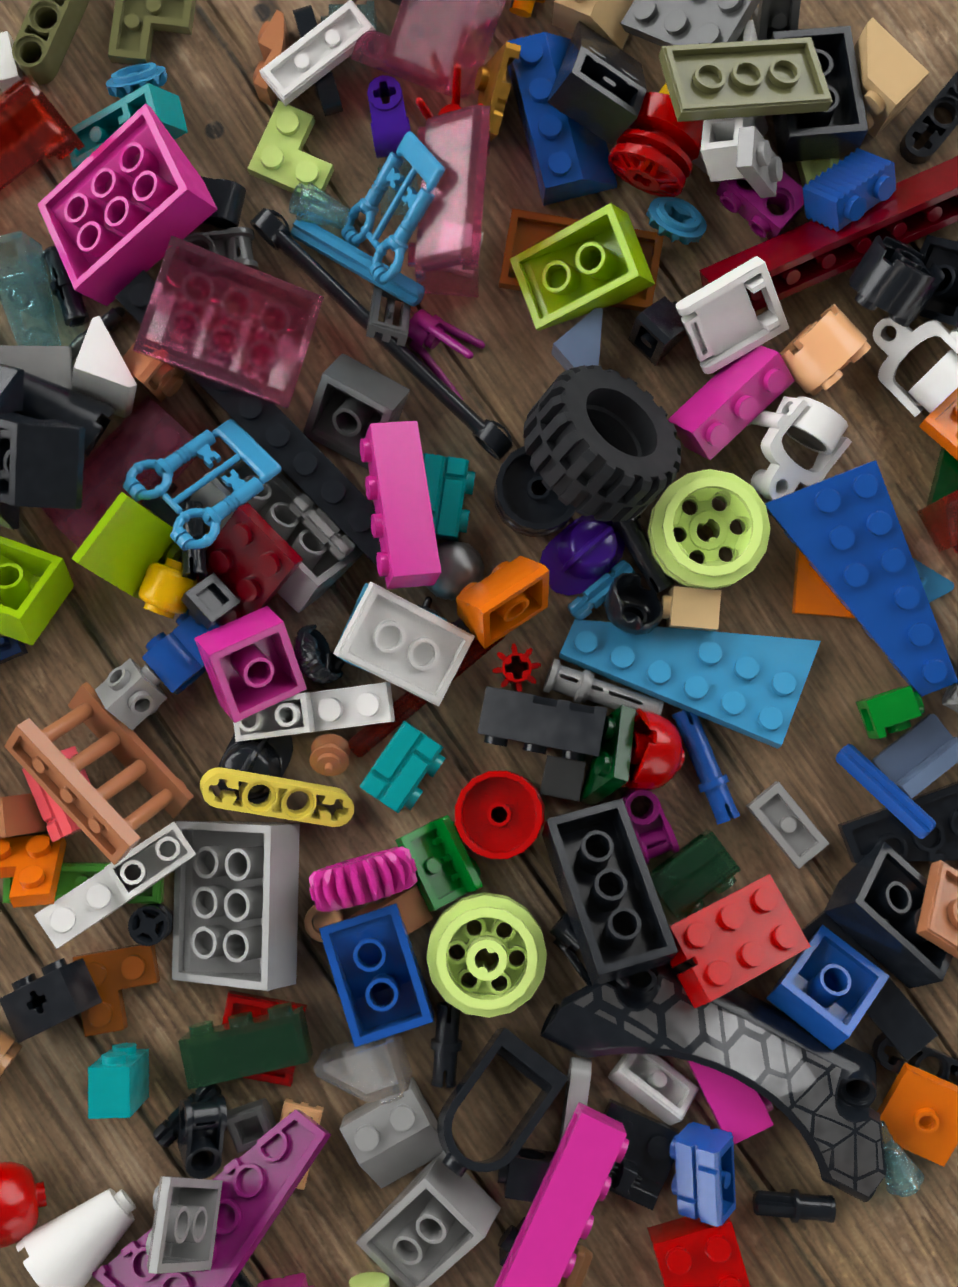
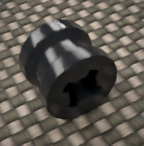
(143, 928)

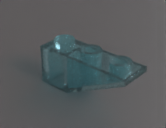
(26, 291)

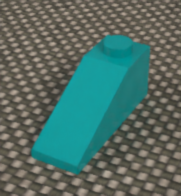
(104, 123)

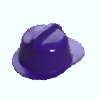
(581, 555)

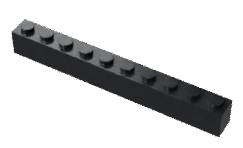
(282, 441)

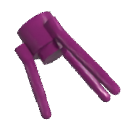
(429, 332)

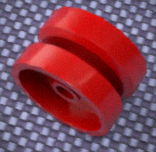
(482, 831)

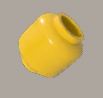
(164, 588)

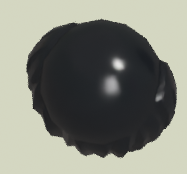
(315, 656)

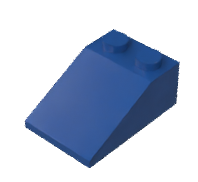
(377, 975)

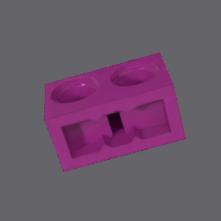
(754, 209)

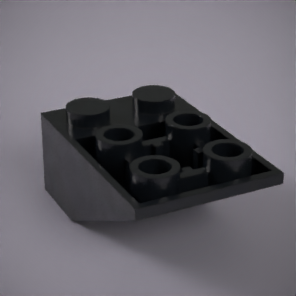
(598, 85)

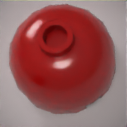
(655, 752)
(18, 1202)

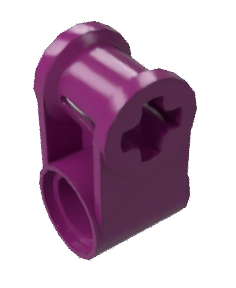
(651, 828)

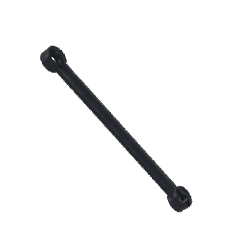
(279, 237)

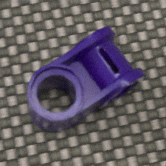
(389, 119)

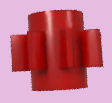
(523, 659)

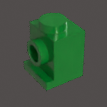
(890, 711)

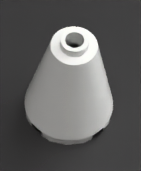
(78, 1241)

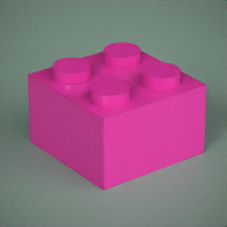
(251, 663)

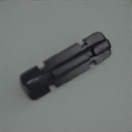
(168, 1131)

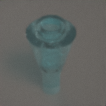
(902, 1174)

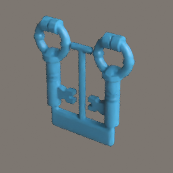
(430, 170)
(245, 449)

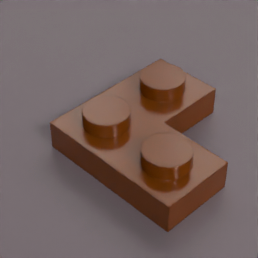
(111, 973)

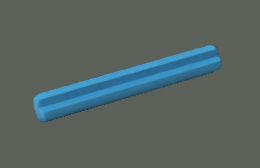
(355, 261)

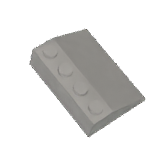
(237, 905)

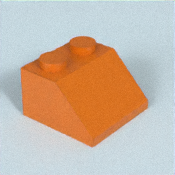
(504, 599)

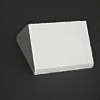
(102, 371)

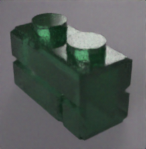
(693, 874)

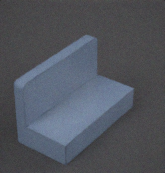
(919, 756)

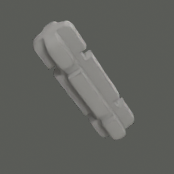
(321, 527)

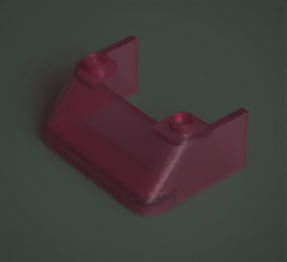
(451, 228)

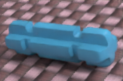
(597, 592)

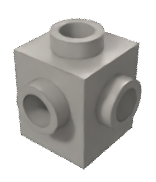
(131, 693)

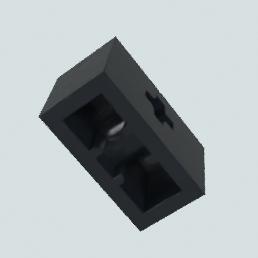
(49, 999)

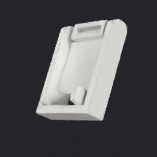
(723, 319)

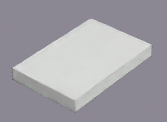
(404, 644)

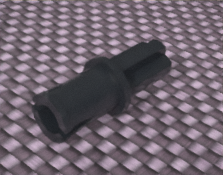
(194, 560)
(794, 1205)

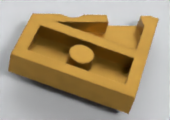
(492, 83)

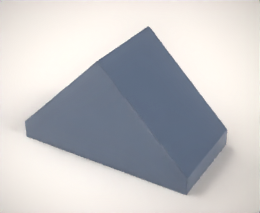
(581, 343)

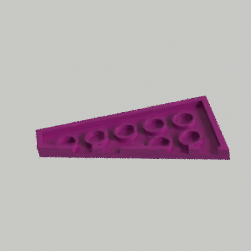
(250, 1200)

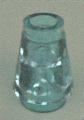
(317, 207)

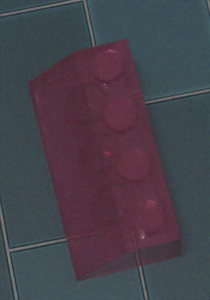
(143, 435)

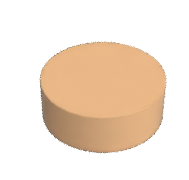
(316, 919)

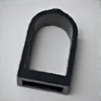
(529, 1064)

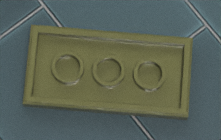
(744, 79)

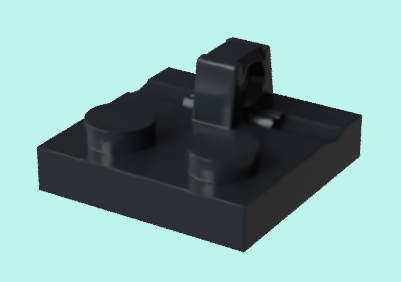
(646, 1159)

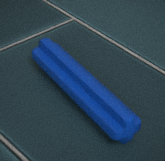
(885, 791)

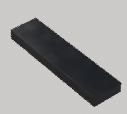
(890, 1008)

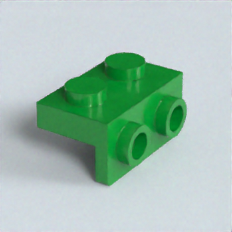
(441, 862)

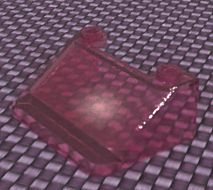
(431, 40)

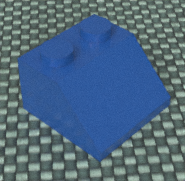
(828, 988)

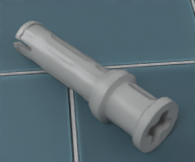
(584, 687)

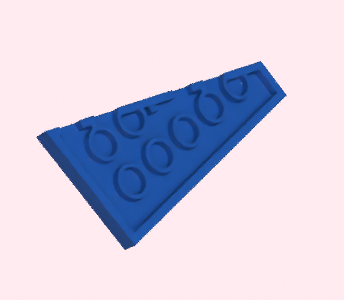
(863, 557)

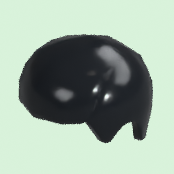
(632, 606)

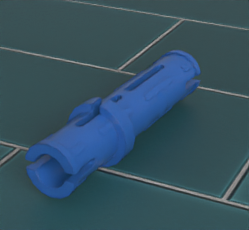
(706, 766)

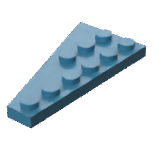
(720, 676)

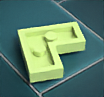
(280, 152)

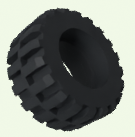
(601, 443)

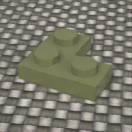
(135, 26)

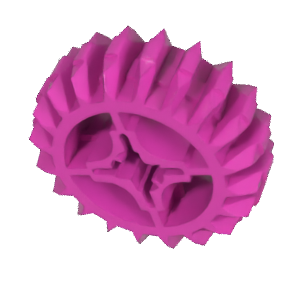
(362, 879)

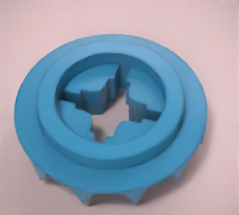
(135, 76)
(676, 219)

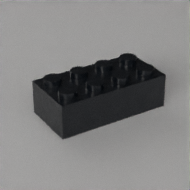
(608, 892)

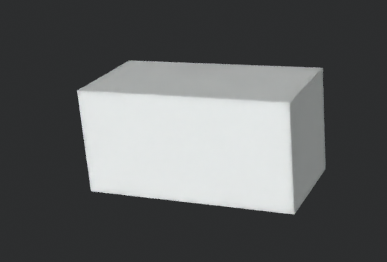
(9, 69)

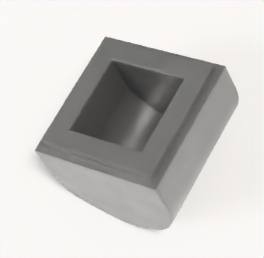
(249, 1123)

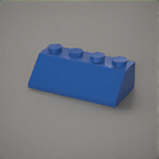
(563, 153)

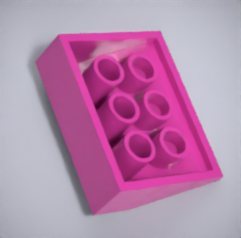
(124, 206)

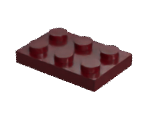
(250, 561)

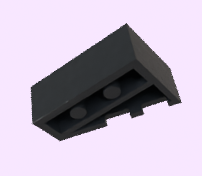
(541, 723)

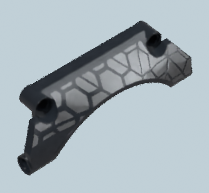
(746, 1038)

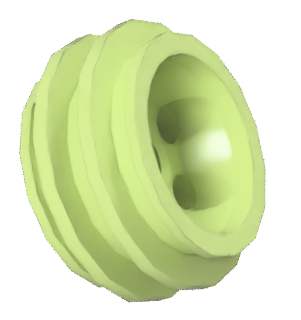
(741, 505)
(521, 979)

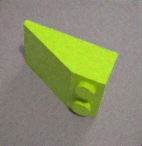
(582, 268)
(126, 544)
(30, 589)

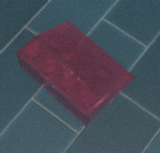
(228, 322)

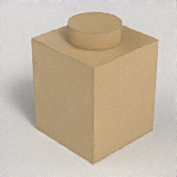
(692, 608)

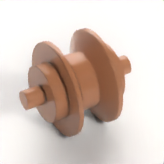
(329, 754)

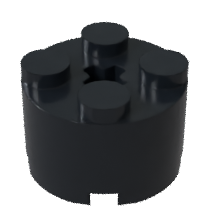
(895, 280)

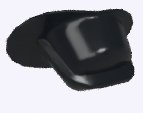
(257, 756)

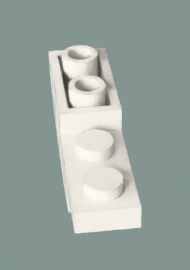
(320, 712)
(115, 885)

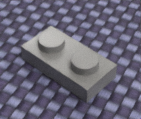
(758, 162)
(787, 824)

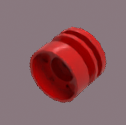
(657, 149)

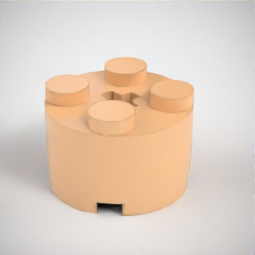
(824, 350)

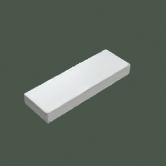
(316, 53)

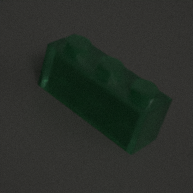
(245, 1045)

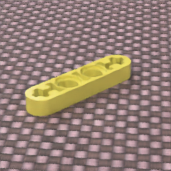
(276, 803)

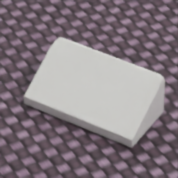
(655, 1085)

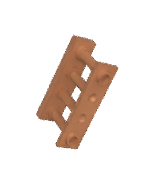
(75, 794)

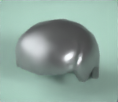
(459, 567)

